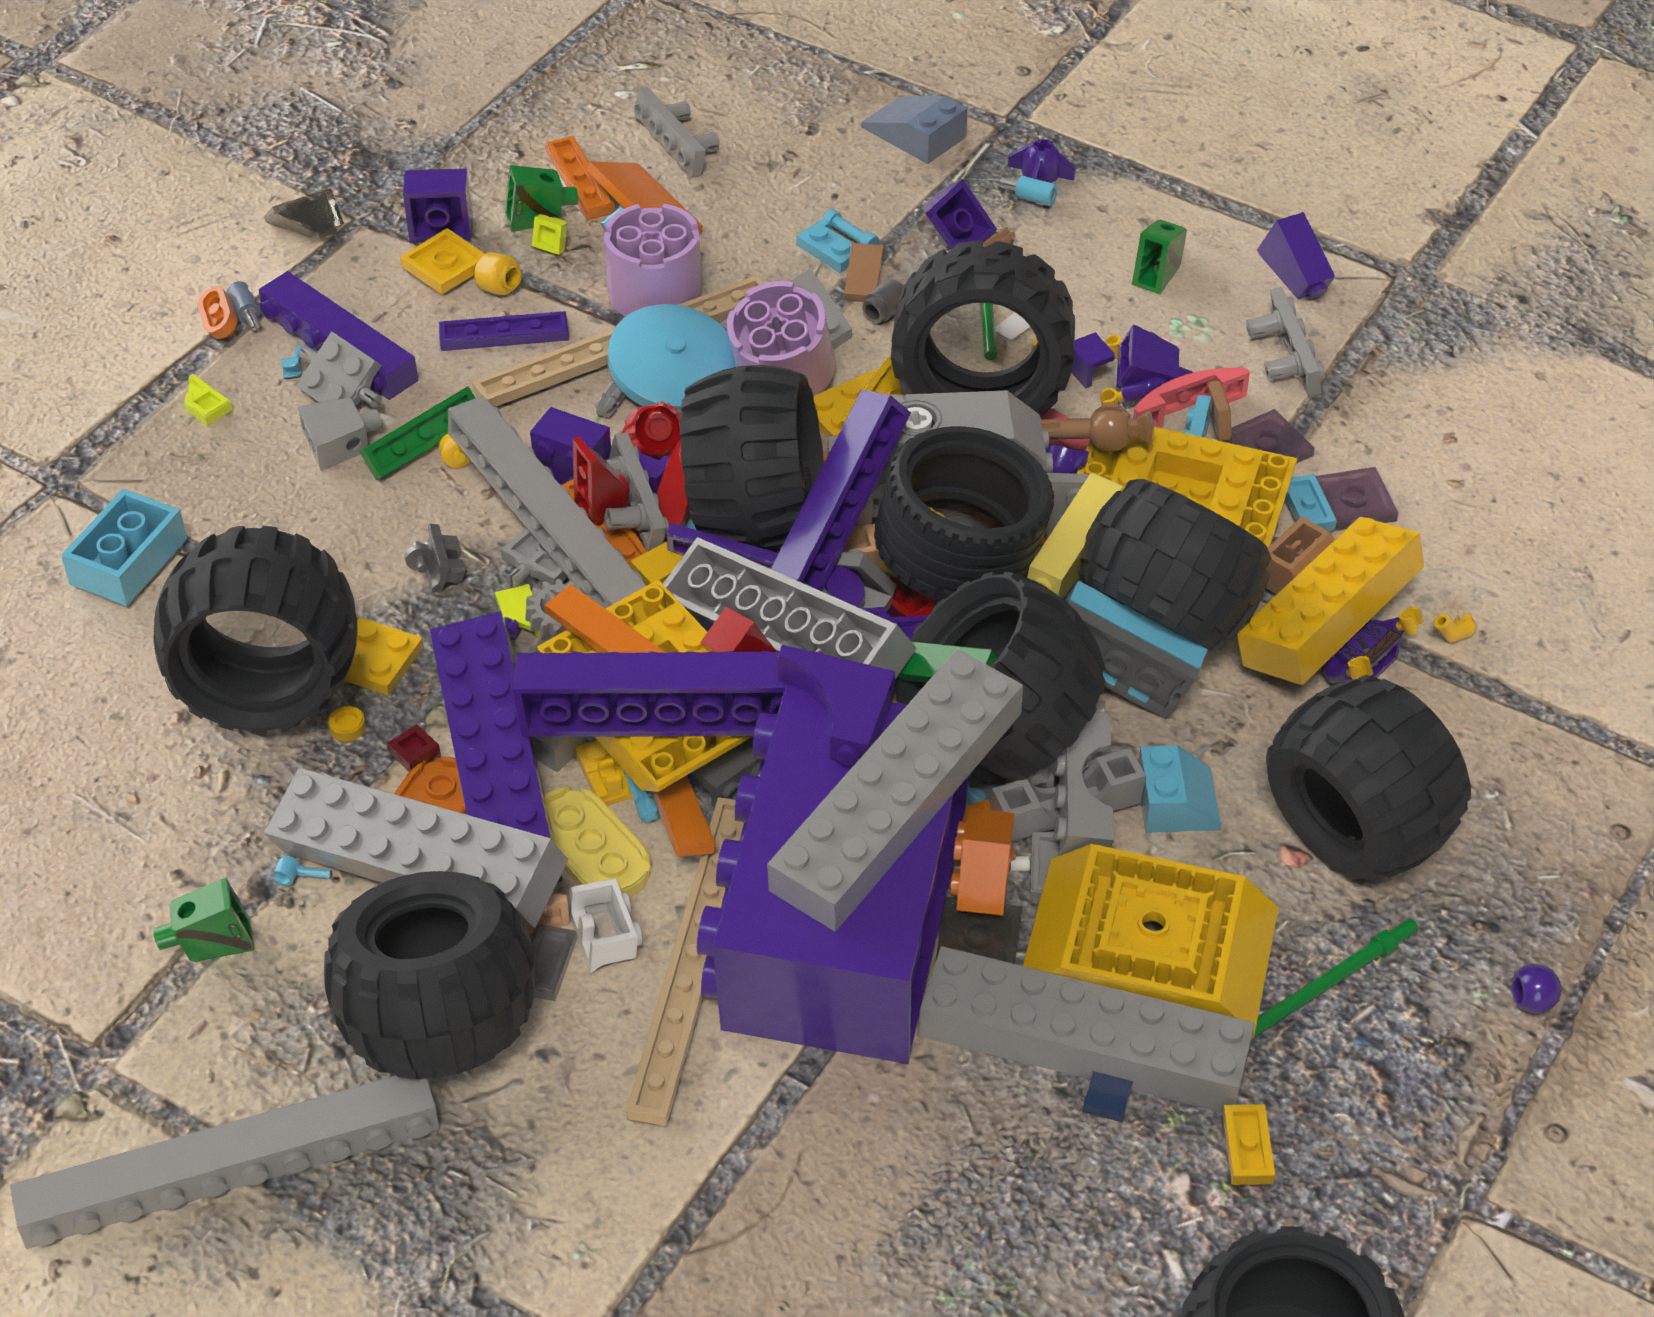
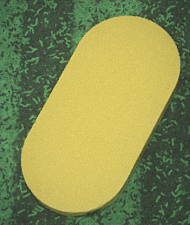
(596, 841)

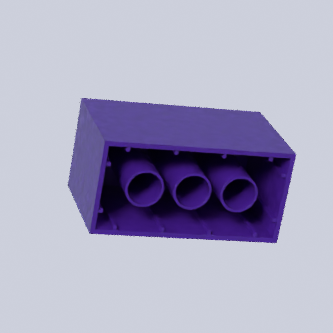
(782, 969)

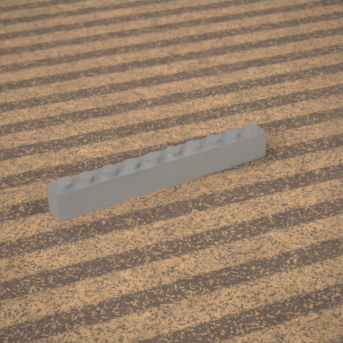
(542, 503)
(221, 1159)

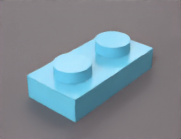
(1199, 417)
(1308, 500)

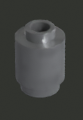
(882, 301)

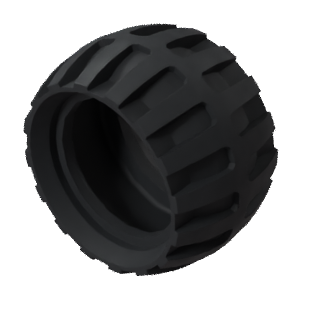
(745, 451)
(1037, 644)
(245, 682)

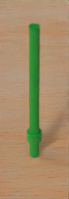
(1380, 945)

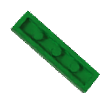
(412, 437)

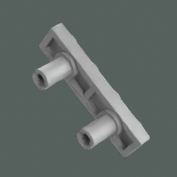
(665, 125)
(1301, 351)
(643, 504)

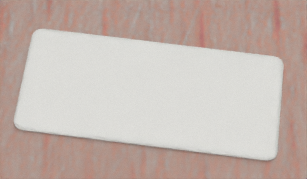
(1012, 326)

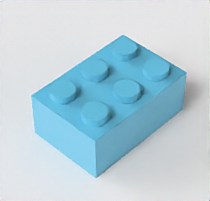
(124, 547)

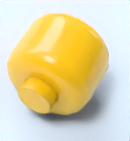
(452, 454)

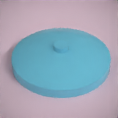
(665, 351)

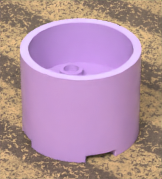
(652, 257)
(784, 330)

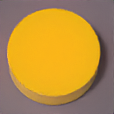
(346, 723)

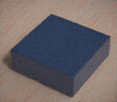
(1107, 1096)

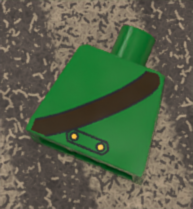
(533, 193)
(1162, 245)
(207, 924)

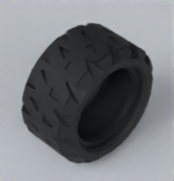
(993, 276)

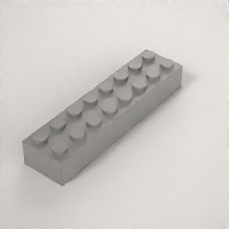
(784, 608)
(894, 789)
(398, 836)
(1085, 1029)

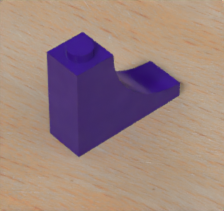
(849, 692)

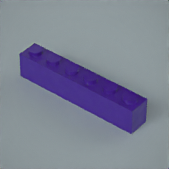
(313, 317)
(842, 489)

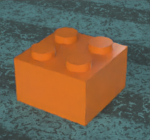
(982, 861)

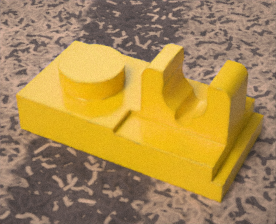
(602, 773)

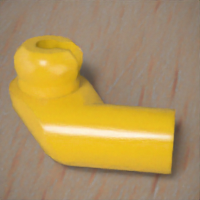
(1456, 629)

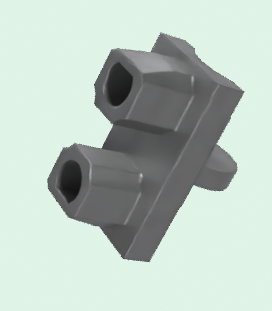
(437, 558)

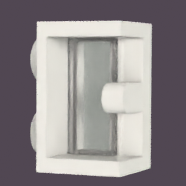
(603, 923)

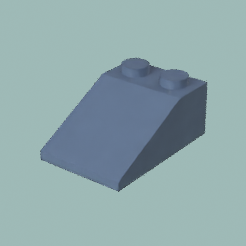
(920, 125)

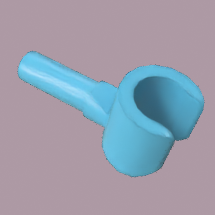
(292, 366)
(289, 868)

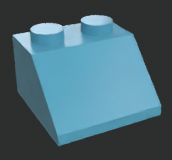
(1177, 791)

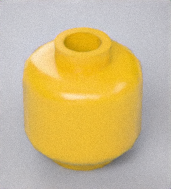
(497, 273)

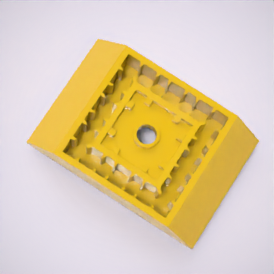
(1222, 476)
(654, 760)
(1204, 957)

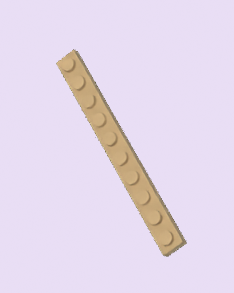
(589, 353)
(681, 990)

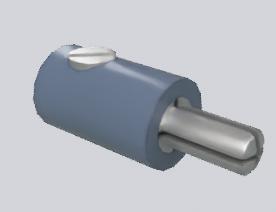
(244, 304)

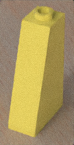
(1059, 558)

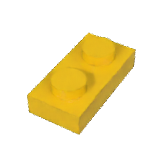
(1248, 1144)

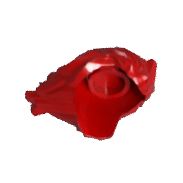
(654, 429)

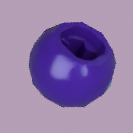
(1536, 988)

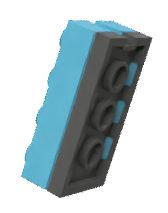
(1139, 654)

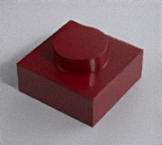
(413, 747)

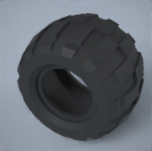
(1176, 563)
(1372, 768)
(429, 974)
(1291, 1277)

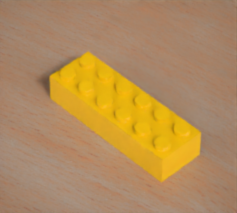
(1330, 600)

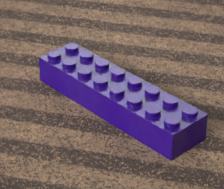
(645, 693)
(492, 757)

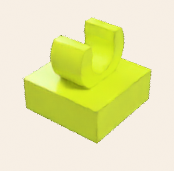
(549, 234)

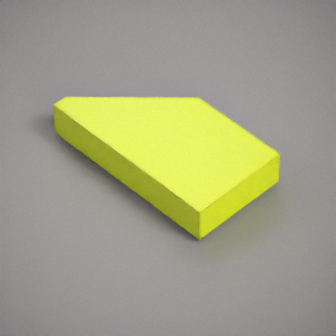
(205, 402)
(513, 605)

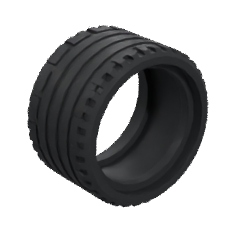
(967, 470)

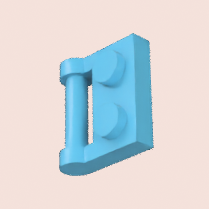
(829, 246)

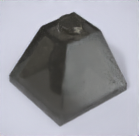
(308, 215)

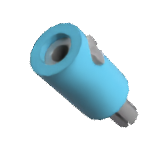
(1031, 189)

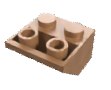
(1295, 551)

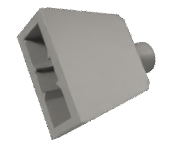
(336, 430)

